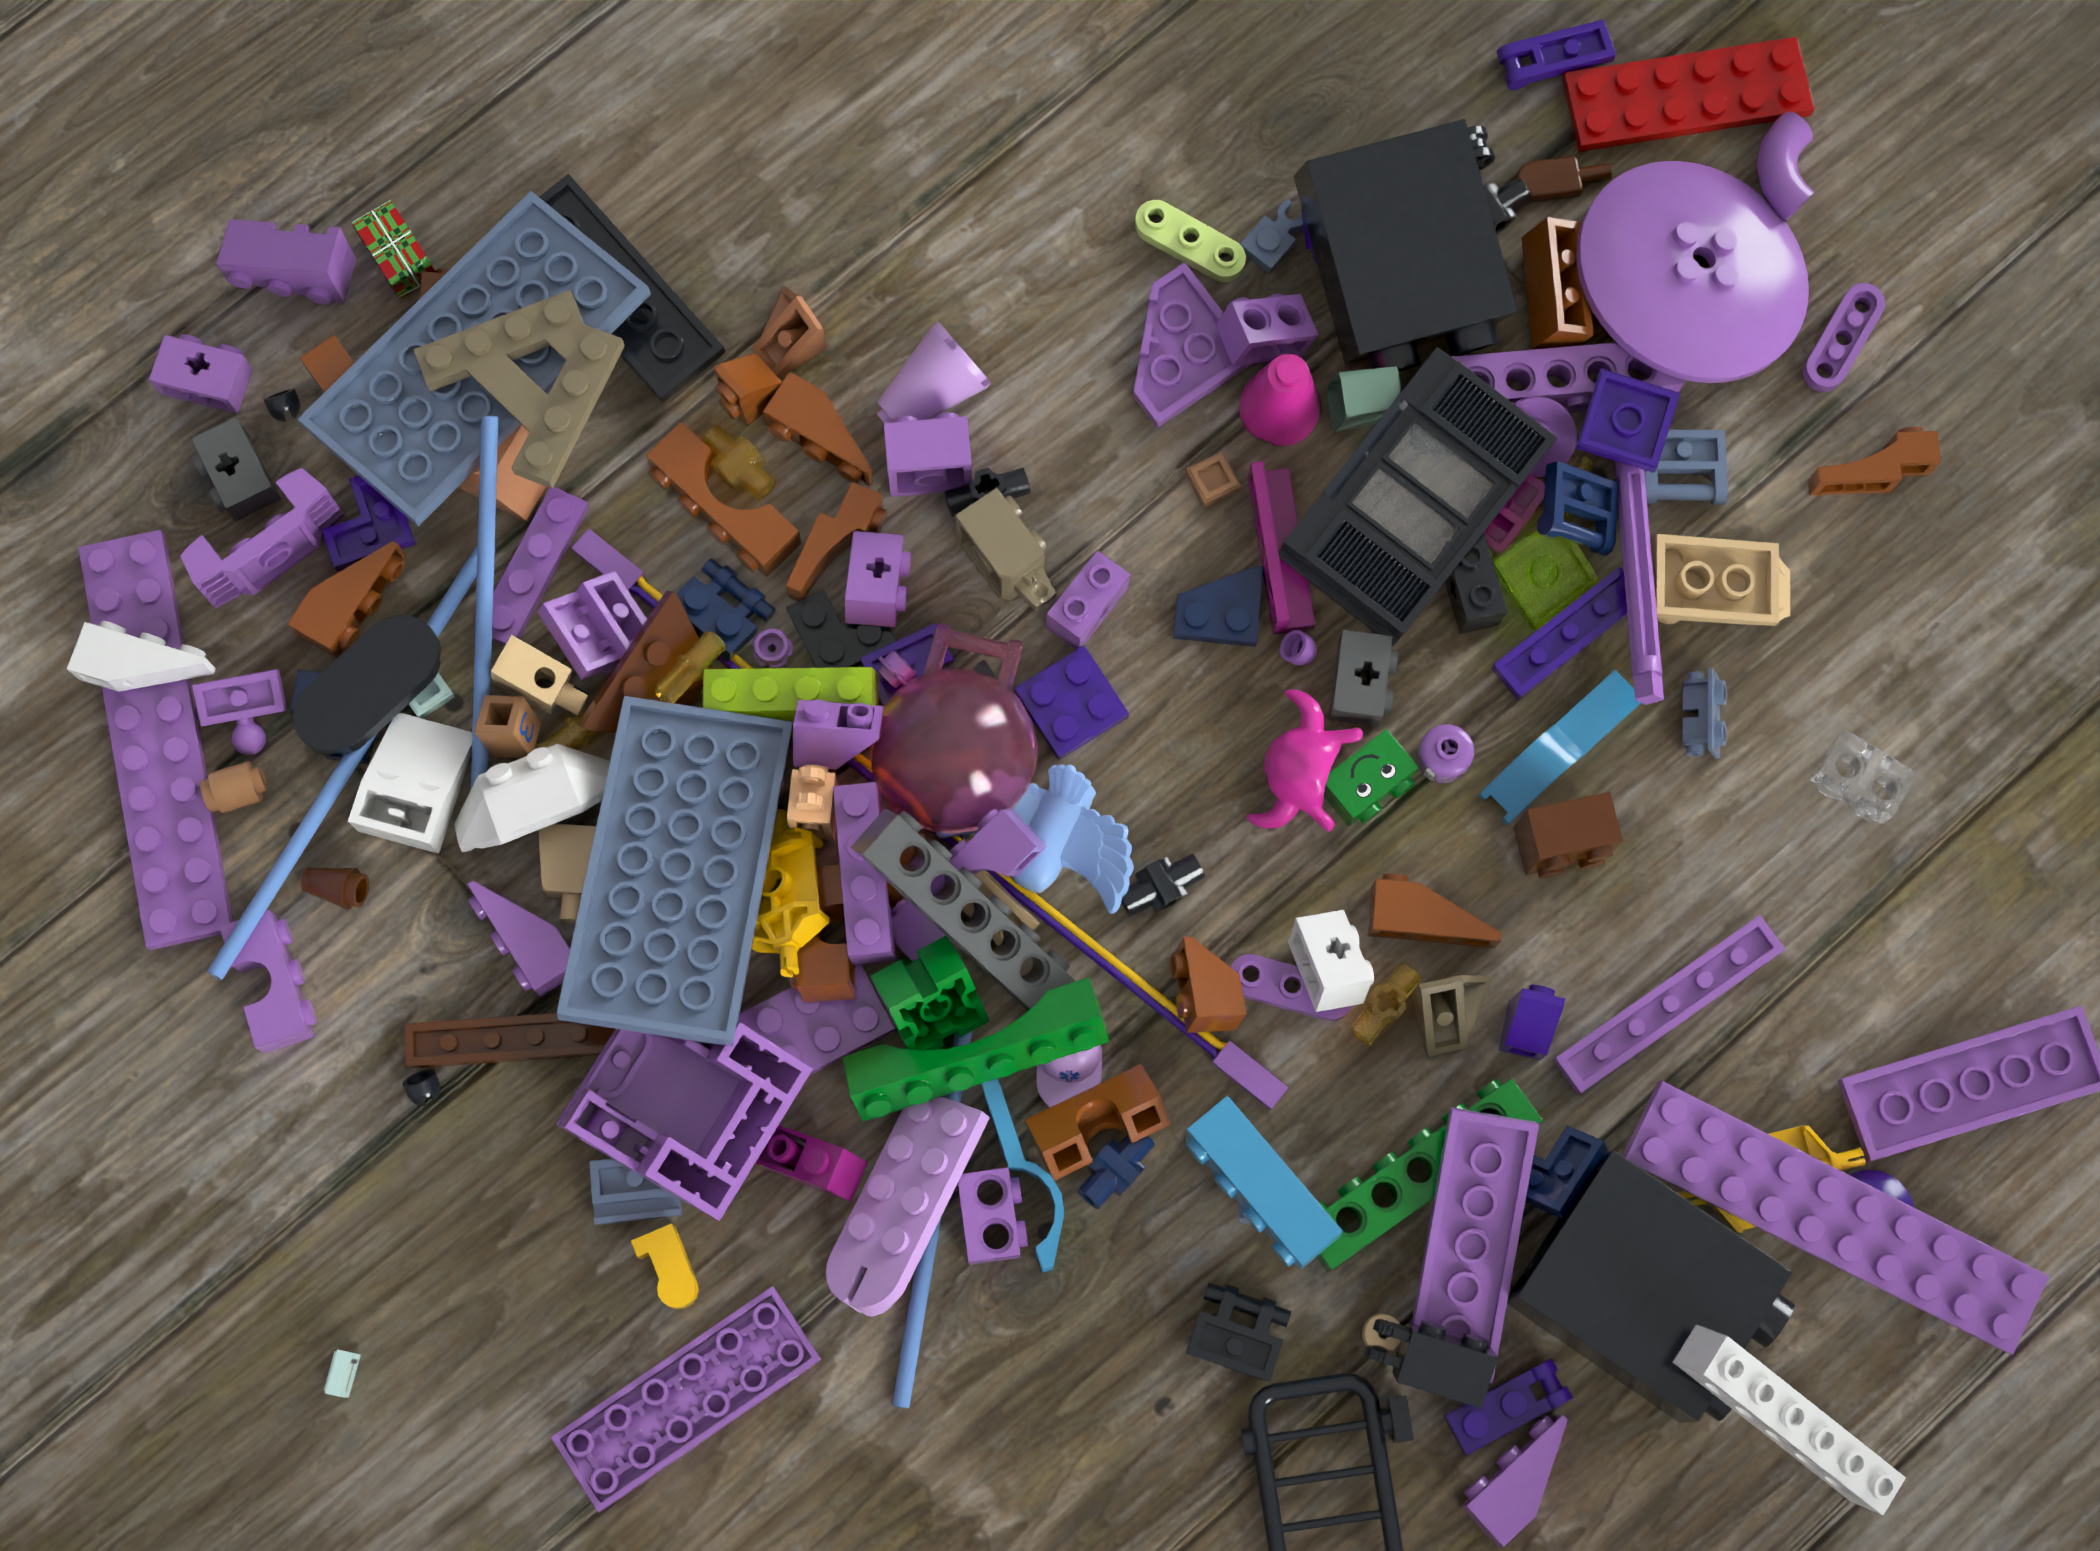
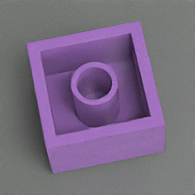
(927, 454)

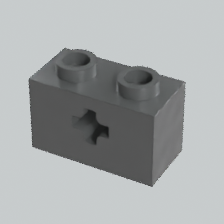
(250, 485)
(1350, 699)

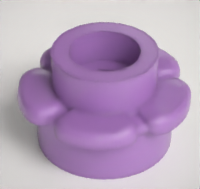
(767, 638)
(896, 669)

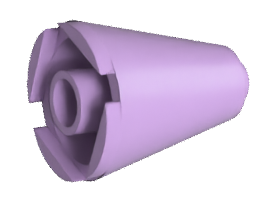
(932, 379)

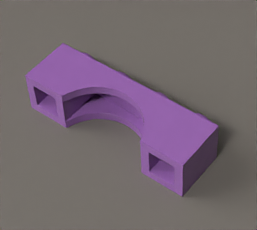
(1001, 845)
(863, 889)

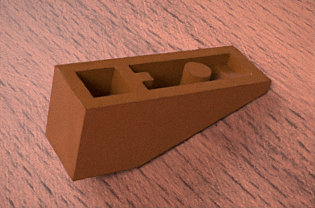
(1419, 914)

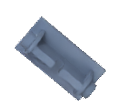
(1705, 697)

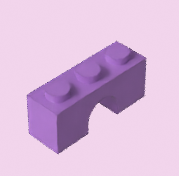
(282, 1014)

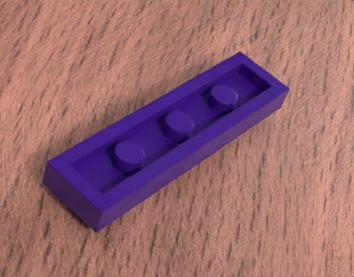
(1564, 635)

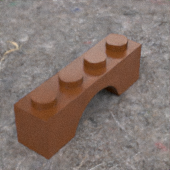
(758, 533)

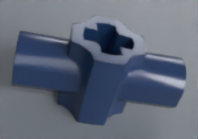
(1114, 1169)

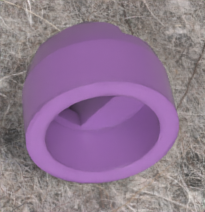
(1298, 648)

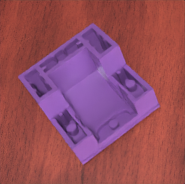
(686, 1109)

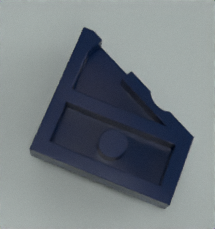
(1221, 610)

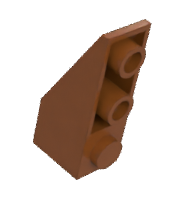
(809, 419)
(340, 604)

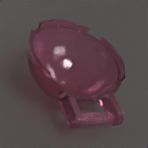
(956, 739)

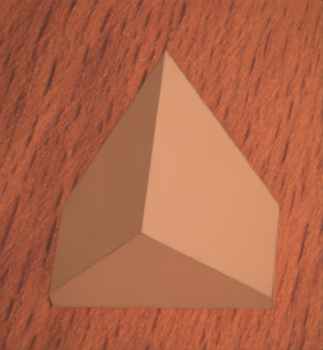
(790, 335)

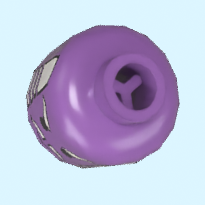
(1436, 763)

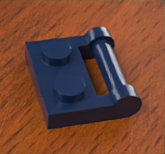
(1584, 496)

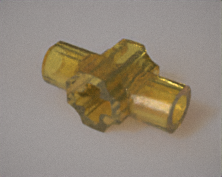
(738, 463)
(1397, 987)

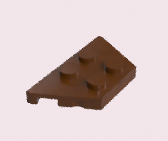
(645, 665)

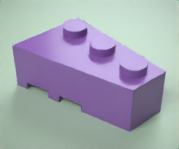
(287, 260)

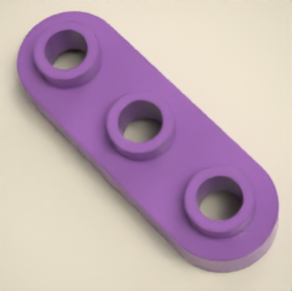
(1853, 327)
(1270, 987)

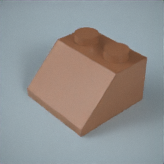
(513, 493)

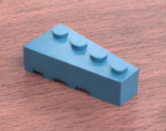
(1262, 1184)

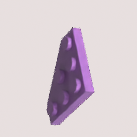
(1180, 348)

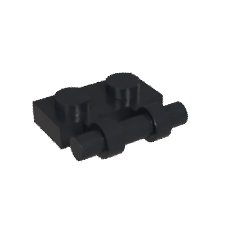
(1233, 1344)

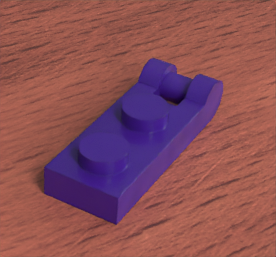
(1556, 53)
(1507, 1407)

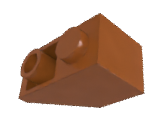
(745, 387)
(1208, 989)

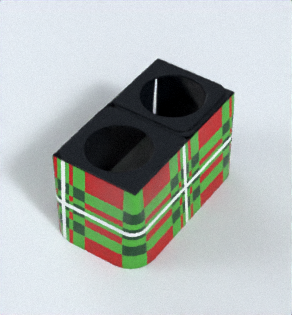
(393, 248)

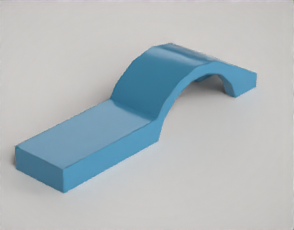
(1562, 745)
(1016, 1162)

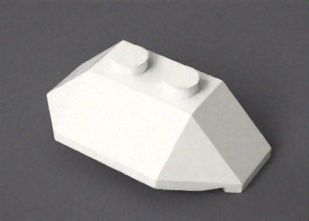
(529, 795)

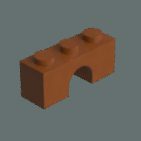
(824, 967)
(1121, 1102)

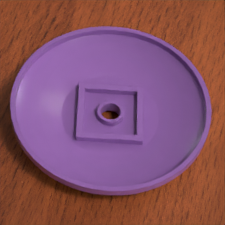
(1658, 299)

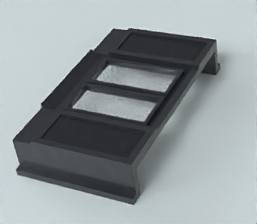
(1415, 496)

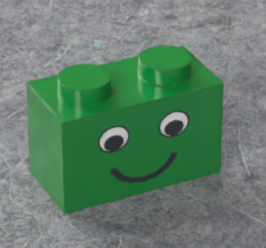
(1369, 778)

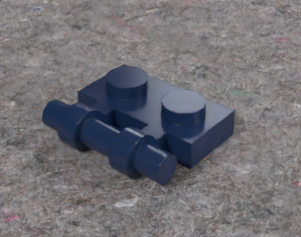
(712, 613)

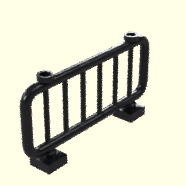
(1377, 1422)

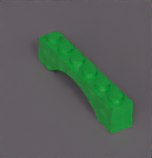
(897, 1078)

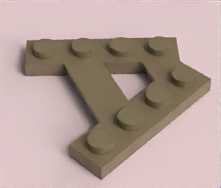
(550, 419)

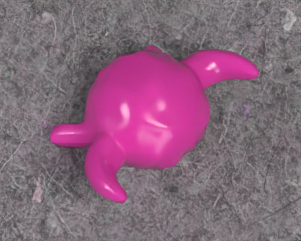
(1300, 765)

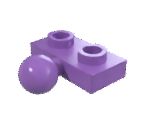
(241, 700)

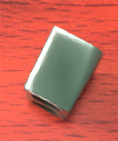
(1361, 397)

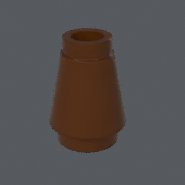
(337, 885)

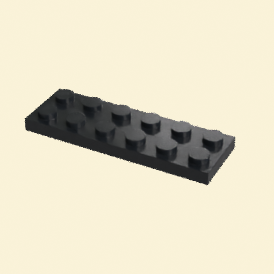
(662, 336)

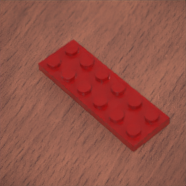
(1687, 94)

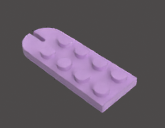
(902, 1203)

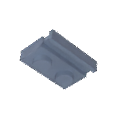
(626, 1196)

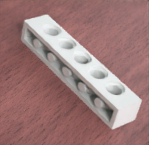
(1789, 1419)

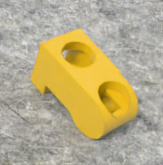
(677, 1281)

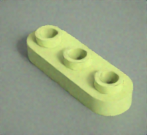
(1201, 254)

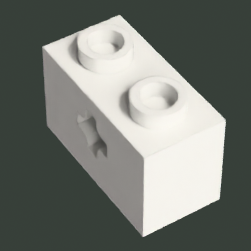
(1330, 960)

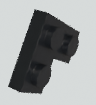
(829, 641)

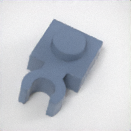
(1271, 240)

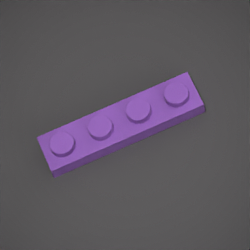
(535, 563)

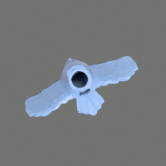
(1073, 837)

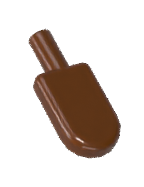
(1560, 177)

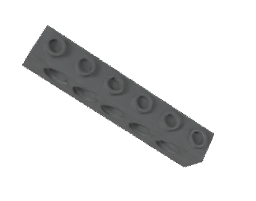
(882, 848)

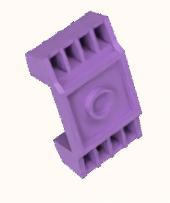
(273, 551)

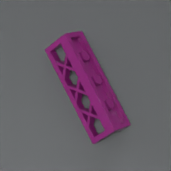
(1274, 520)

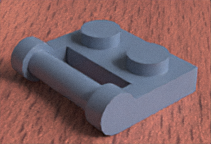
(1691, 454)

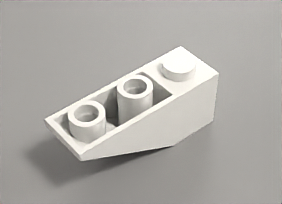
(126, 662)

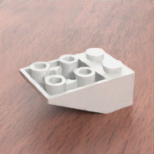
(413, 783)

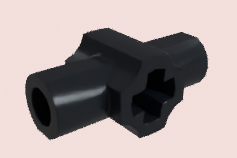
(1505, 201)
(1010, 483)
(1162, 884)

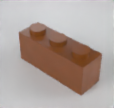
(1554, 292)

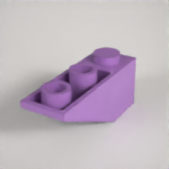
(532, 941)
(1515, 1490)

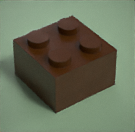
(1568, 835)

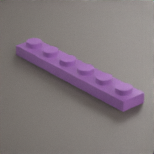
(1668, 1005)

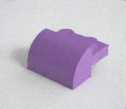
(594, 624)

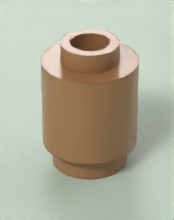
(233, 787)

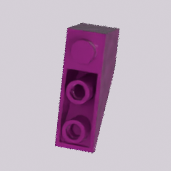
(813, 1162)

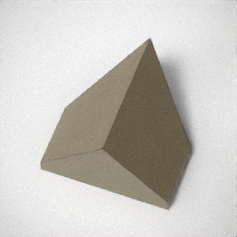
(1448, 1011)

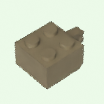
(1005, 550)

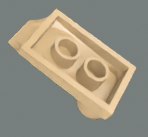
(1719, 581)

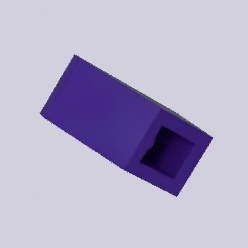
(1531, 1022)

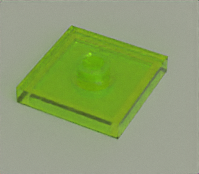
(1544, 575)

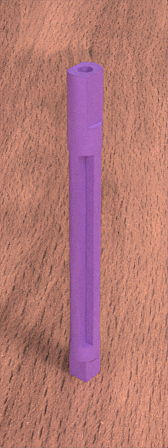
(1639, 584)

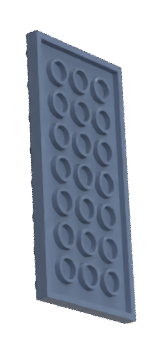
(426, 443)
(676, 872)

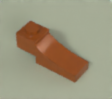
(1906, 454)
(830, 536)

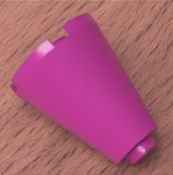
(1281, 402)

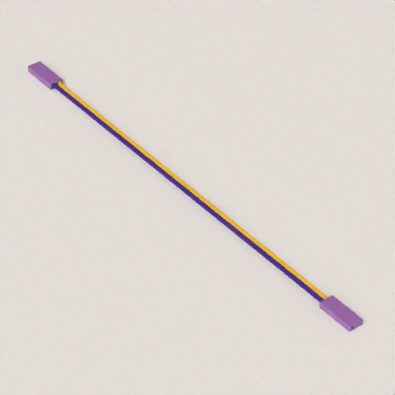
(1230, 1060)

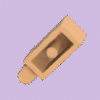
(812, 801)

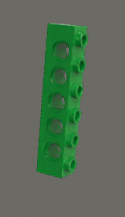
(1392, 1172)

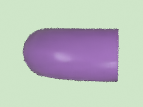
(1778, 164)

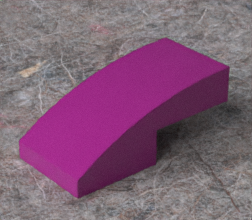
(1515, 514)

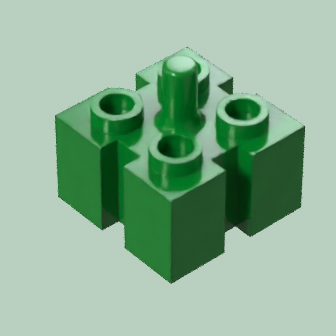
(930, 996)

